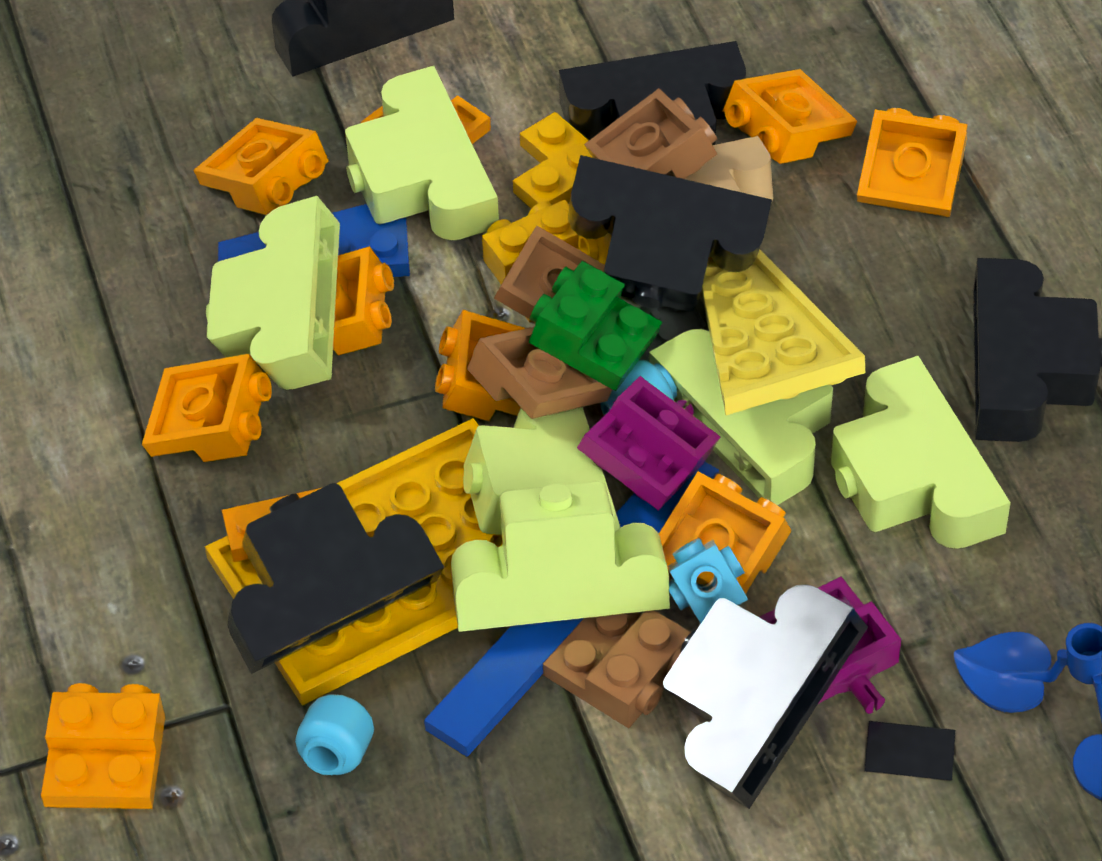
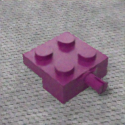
(649, 442)
(873, 654)

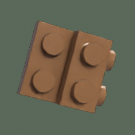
(657, 138)
(538, 269)
(534, 379)
(618, 662)

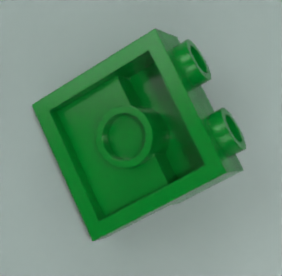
(592, 325)

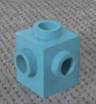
(698, 558)

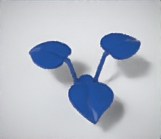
(1010, 675)

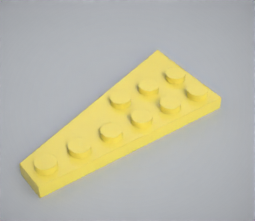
(771, 337)

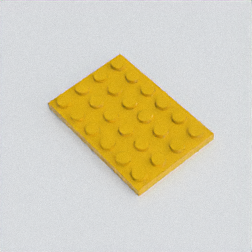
(414, 483)

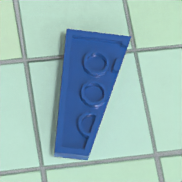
(356, 232)

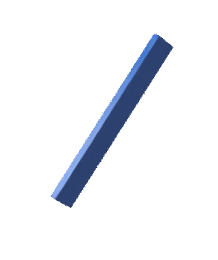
(519, 655)

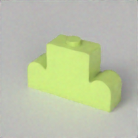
(421, 160)
(281, 297)
(763, 445)
(527, 457)
(916, 461)
(558, 562)

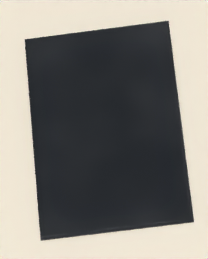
(910, 750)

